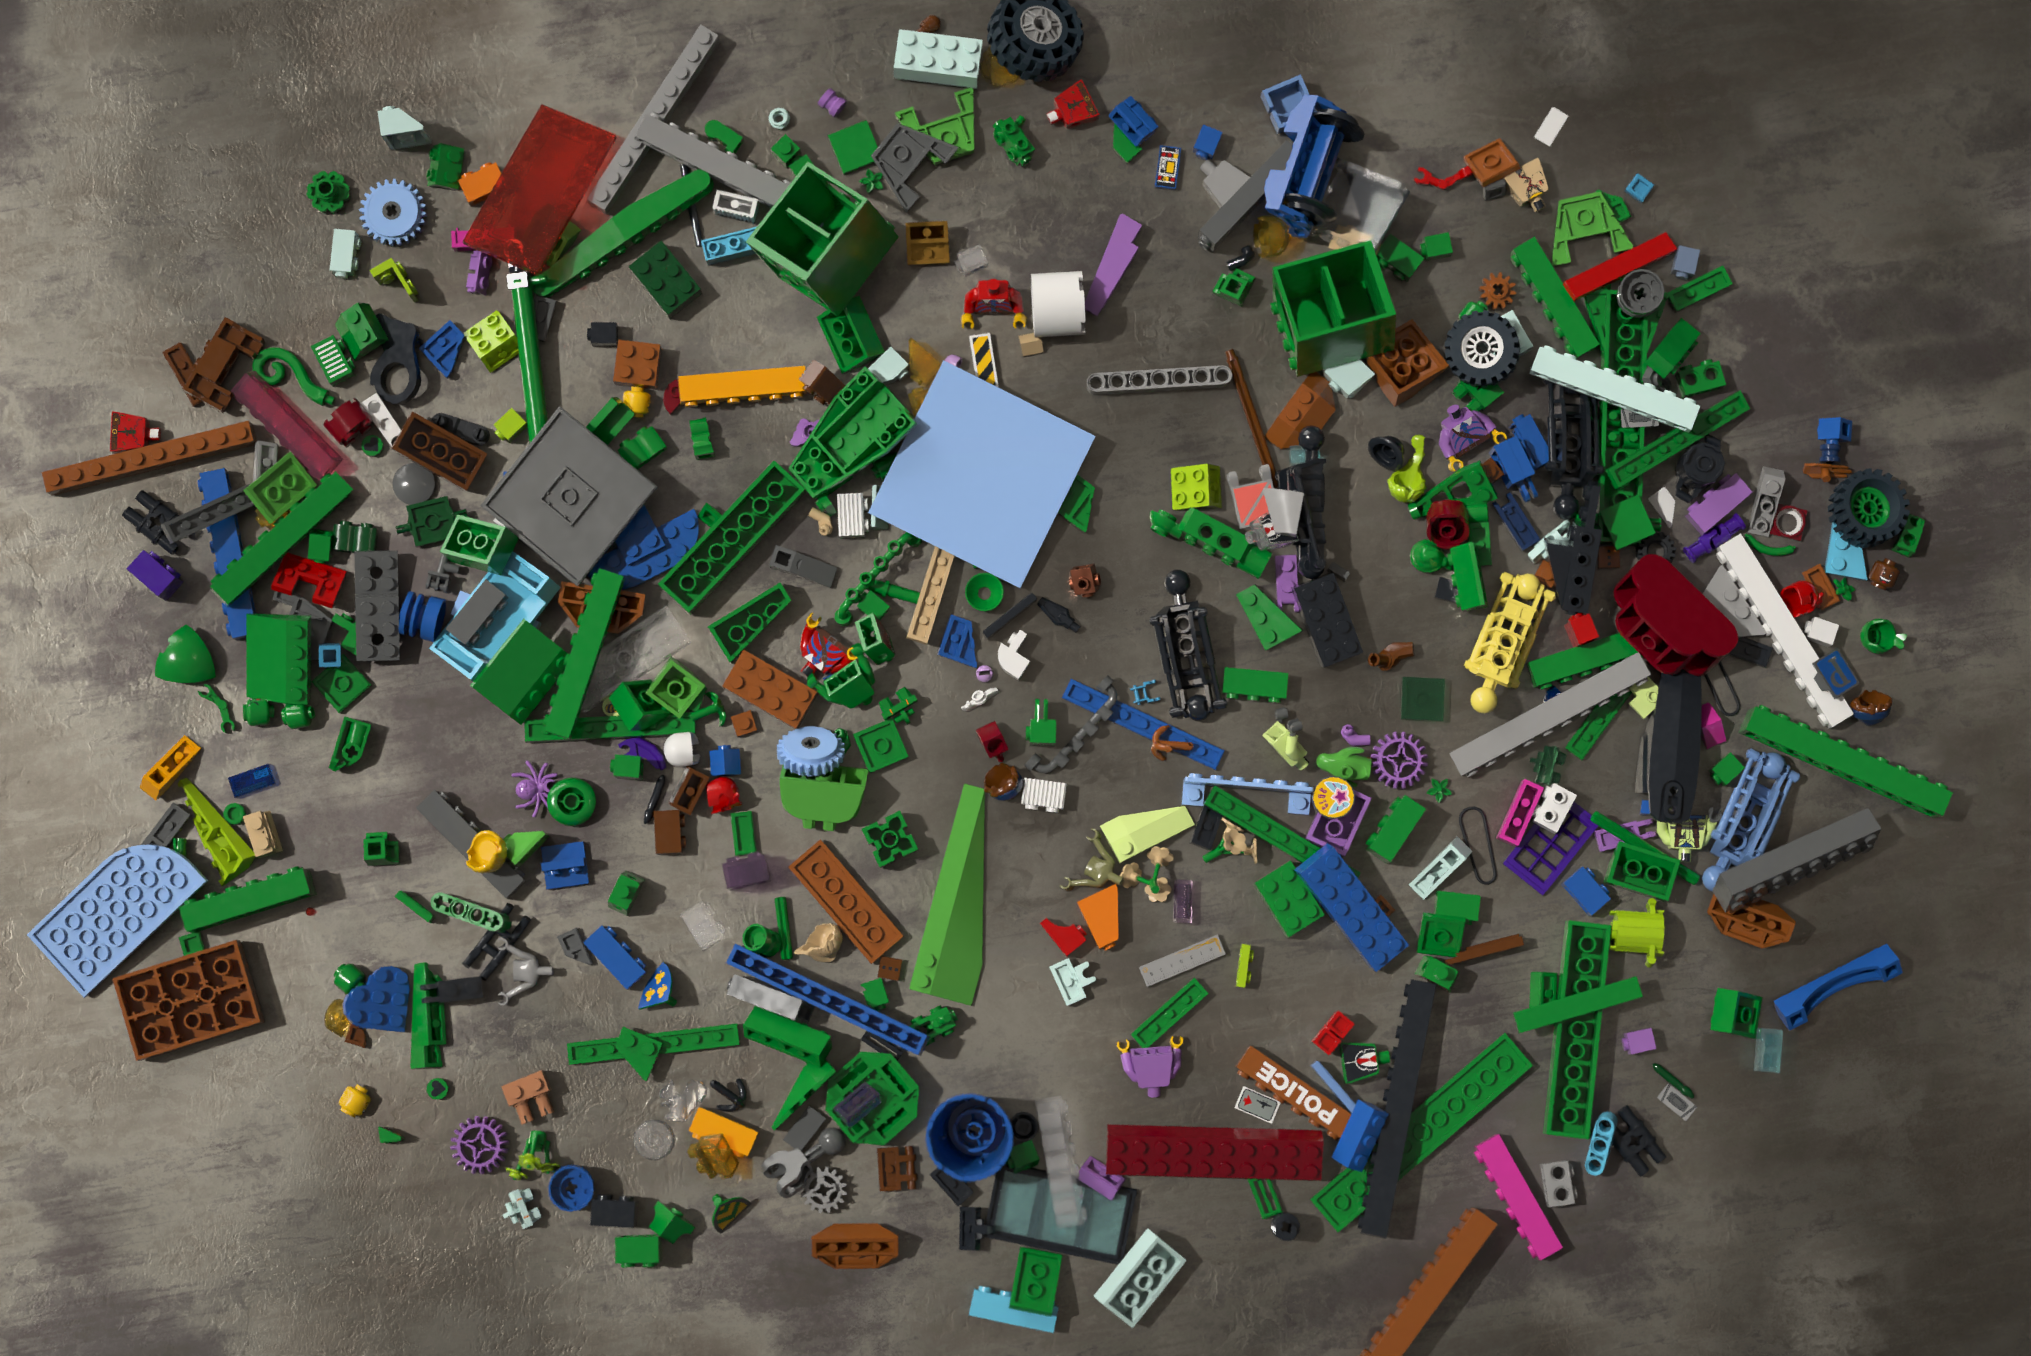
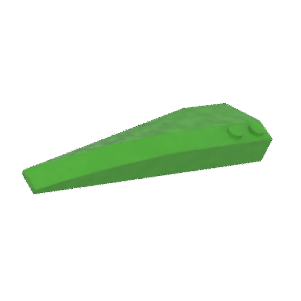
(953, 934)

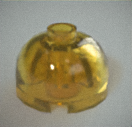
(1271, 236)

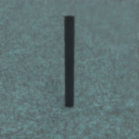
(693, 213)

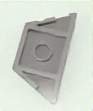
(1728, 600)

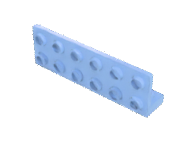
(1298, 794)

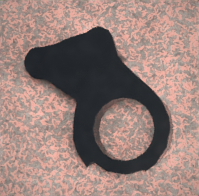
(397, 350)

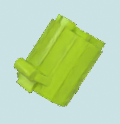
(1639, 932)

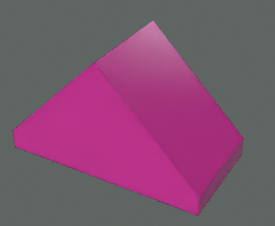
(1711, 727)

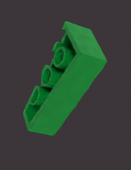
(743, 624)

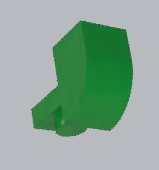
(346, 622)

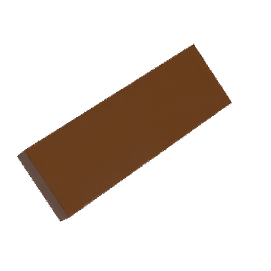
(181, 366)

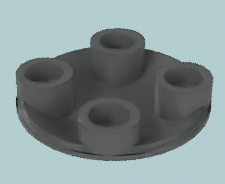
(413, 484)

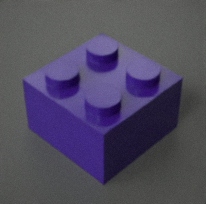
(153, 574)

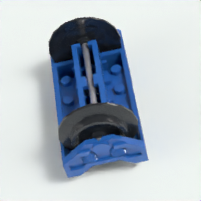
(1317, 138)

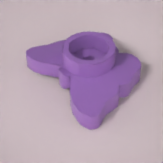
(802, 432)

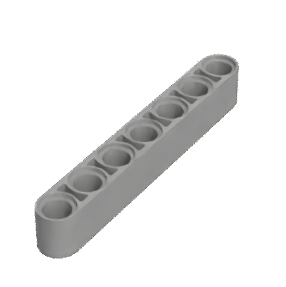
(1168, 375)

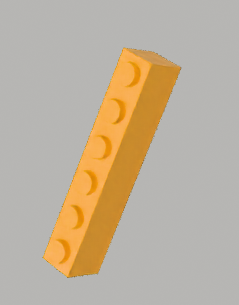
(740, 386)

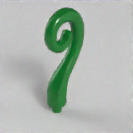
(312, 391)

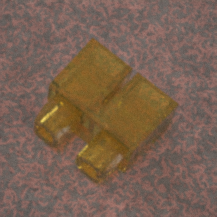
(714, 1156)

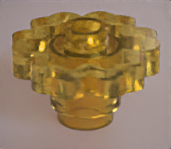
(991, 69)

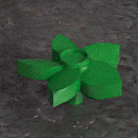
(872, 181)
(1844, 589)
(1439, 789)

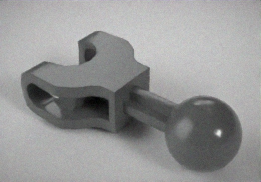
(796, 1165)

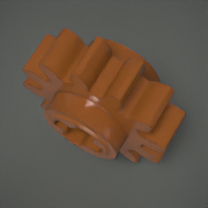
(1504, 294)

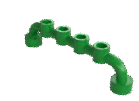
(843, 615)

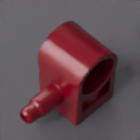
(992, 740)

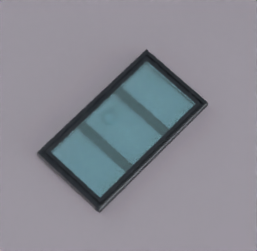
(1025, 1216)

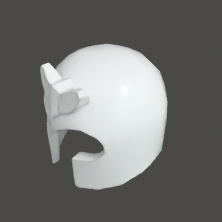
(679, 749)

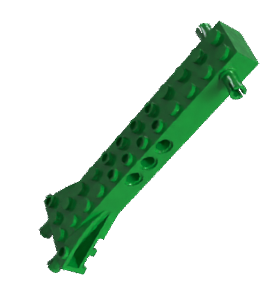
(1624, 349)

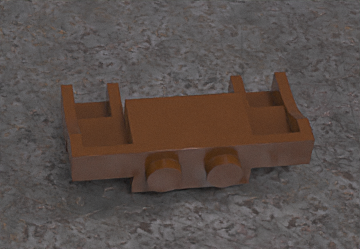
(217, 361)

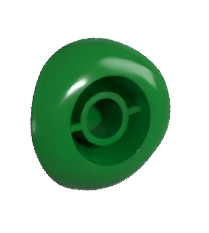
(571, 801)

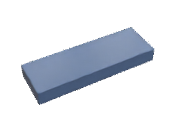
(1333, 1086)

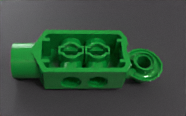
(1240, 553)

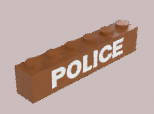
(1294, 1091)

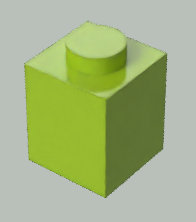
(510, 426)

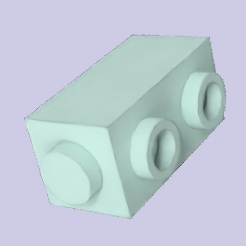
(344, 253)

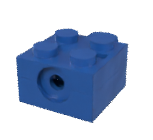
(1516, 466)

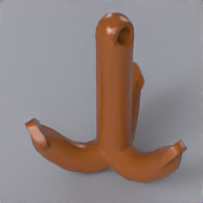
(1167, 746)

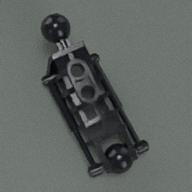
(1585, 443)
(1310, 480)
(1197, 706)

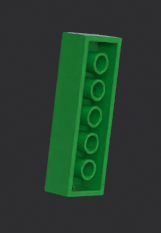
(247, 900)

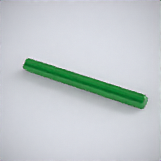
(1629, 838)

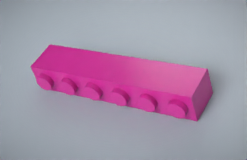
(1518, 1197)

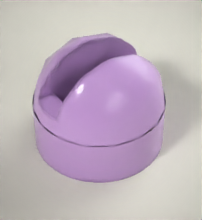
(954, 360)
(984, 678)

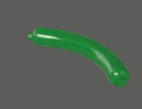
(1766, 549)

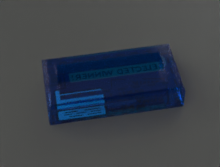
(251, 780)

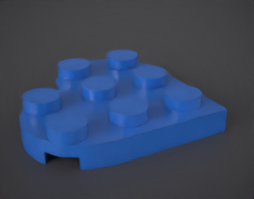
(380, 1002)

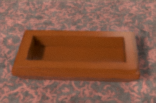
(1820, 580)

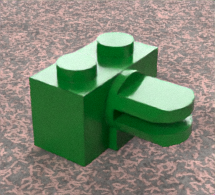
(1041, 731)

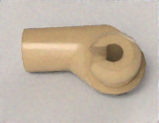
(823, 519)

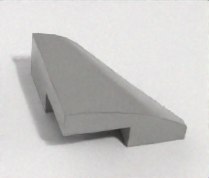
(1284, 510)

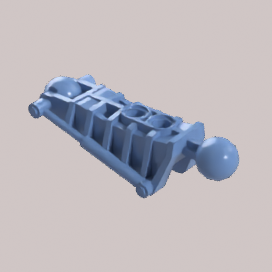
(1771, 766)

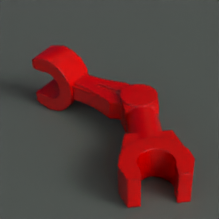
(1440, 183)

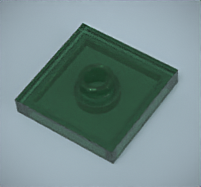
(1422, 699)

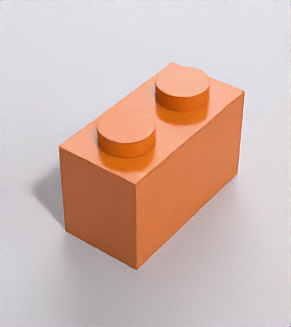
(480, 183)

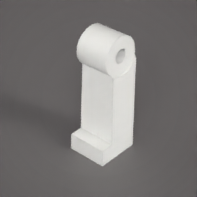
(382, 418)

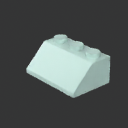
(400, 129)

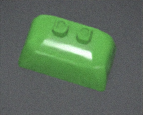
(824, 797)

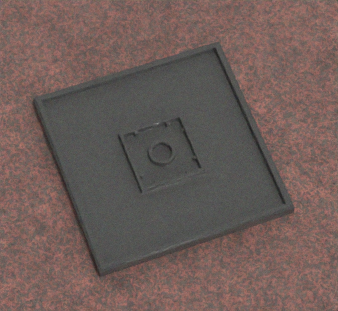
(569, 496)

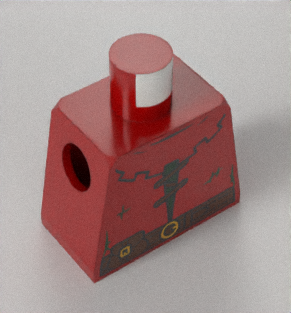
(1073, 107)
(130, 432)

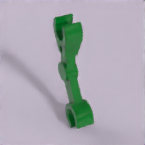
(222, 705)

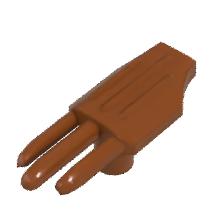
(1823, 471)

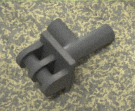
(440, 576)

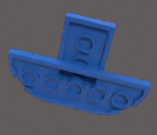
(649, 550)

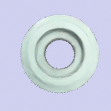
(779, 112)

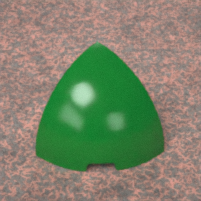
(185, 658)

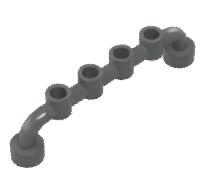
(1076, 742)

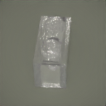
(703, 926)

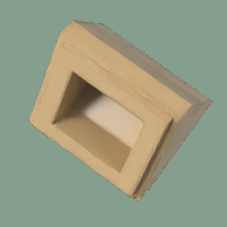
(1030, 345)

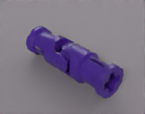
(1717, 536)

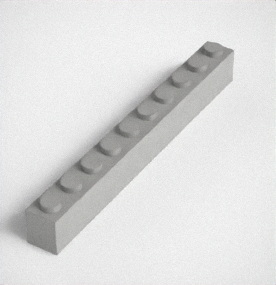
(662, 104)
(1549, 714)

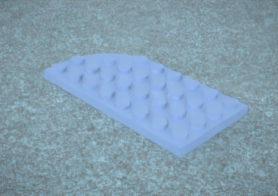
(115, 912)

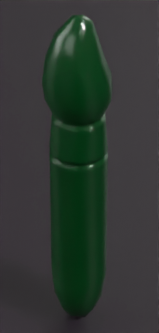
(1685, 1090)

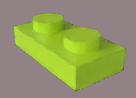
(1243, 975)

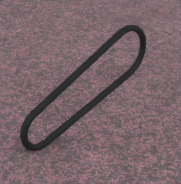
(1489, 845)

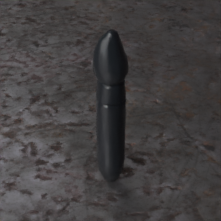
(648, 814)

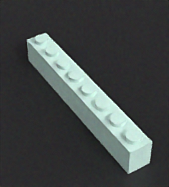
(1615, 389)

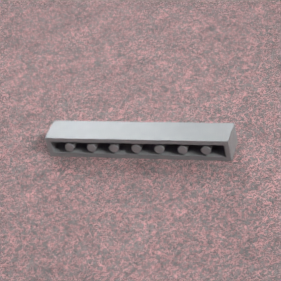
(707, 157)

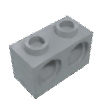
(1552, 1184)

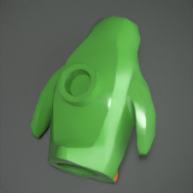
(1346, 764)

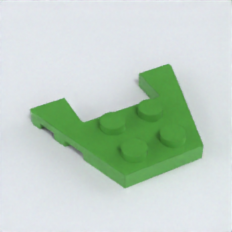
(953, 129)
(1583, 218)

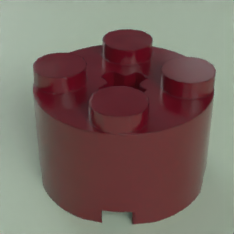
(348, 422)
(1447, 523)

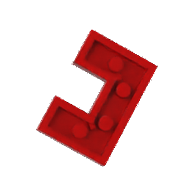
(298, 568)

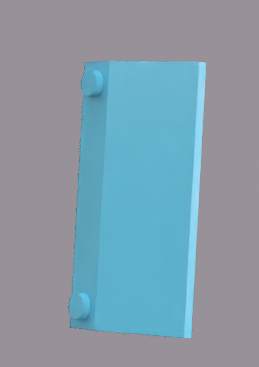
(528, 596)

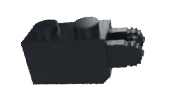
(454, 990)

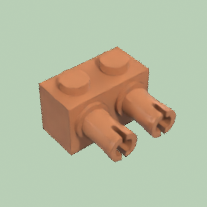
(532, 1086)

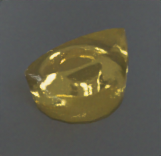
(335, 1018)

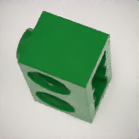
(1702, 383)

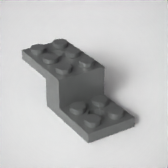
(377, 605)

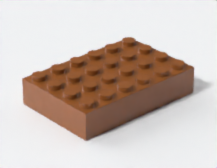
(188, 1000)

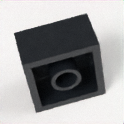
(614, 1212)

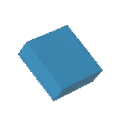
(1639, 188)

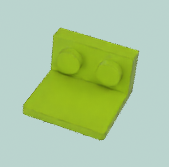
(386, 273)
(493, 341)
(1196, 487)

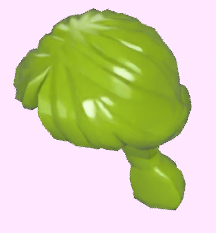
(1409, 481)

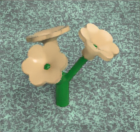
(1233, 843)
(1156, 888)

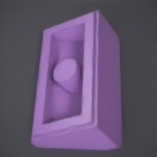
(1094, 1175)

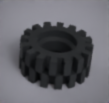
(1659, 538)

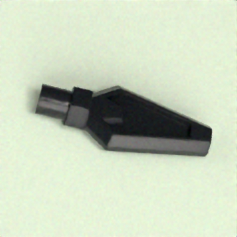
(1058, 614)

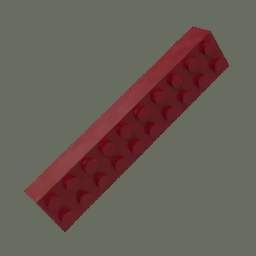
(1214, 1152)

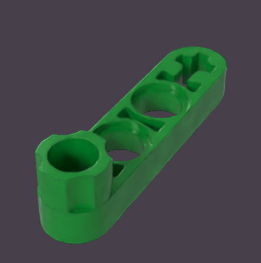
(468, 913)

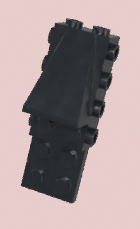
(1575, 560)

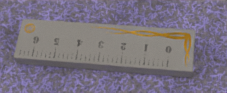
(1182, 960)

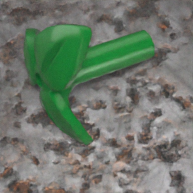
(717, 707)

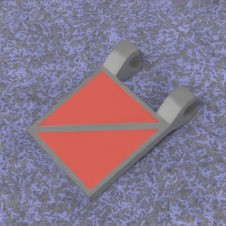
(1249, 498)

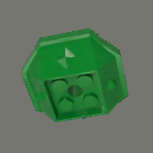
(897, 1094)

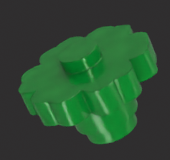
(328, 192)

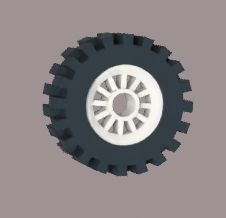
(1477, 373)

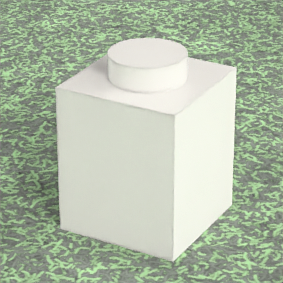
(1820, 631)

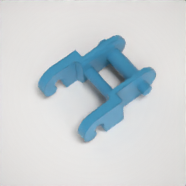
(1136, 693)

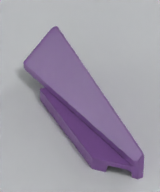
(1113, 264)

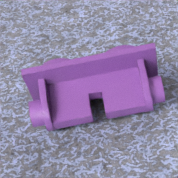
(479, 281)

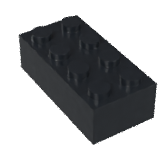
(1327, 619)

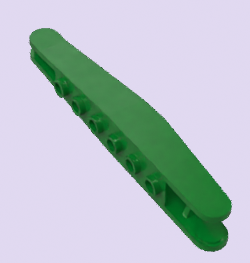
(626, 229)

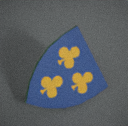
(658, 988)

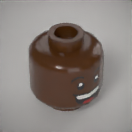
(1884, 574)

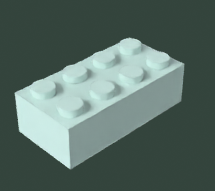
(937, 58)
(1139, 1278)

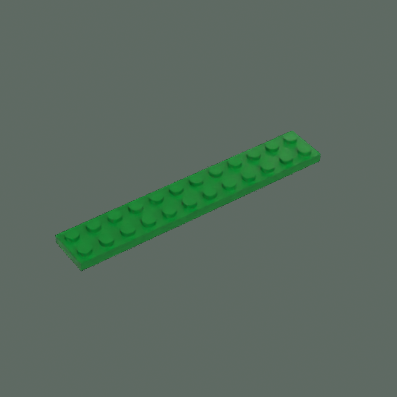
(1430, 1125)

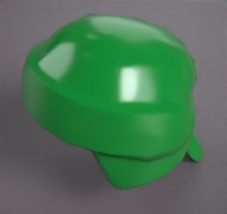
(1880, 636)

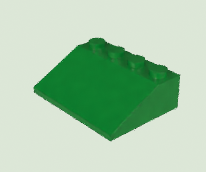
(278, 657)
(521, 672)

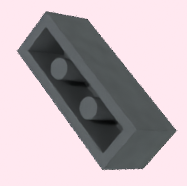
(477, 613)

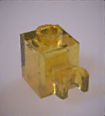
(916, 399)

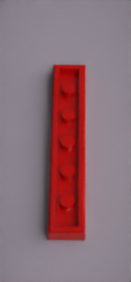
(1619, 266)

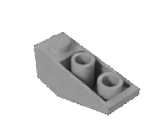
(1766, 501)

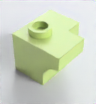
(1645, 698)

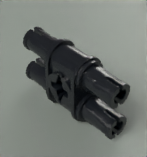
(146, 524)
(1644, 1141)

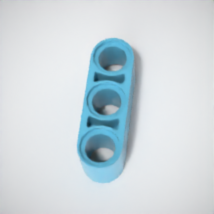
(1595, 1151)

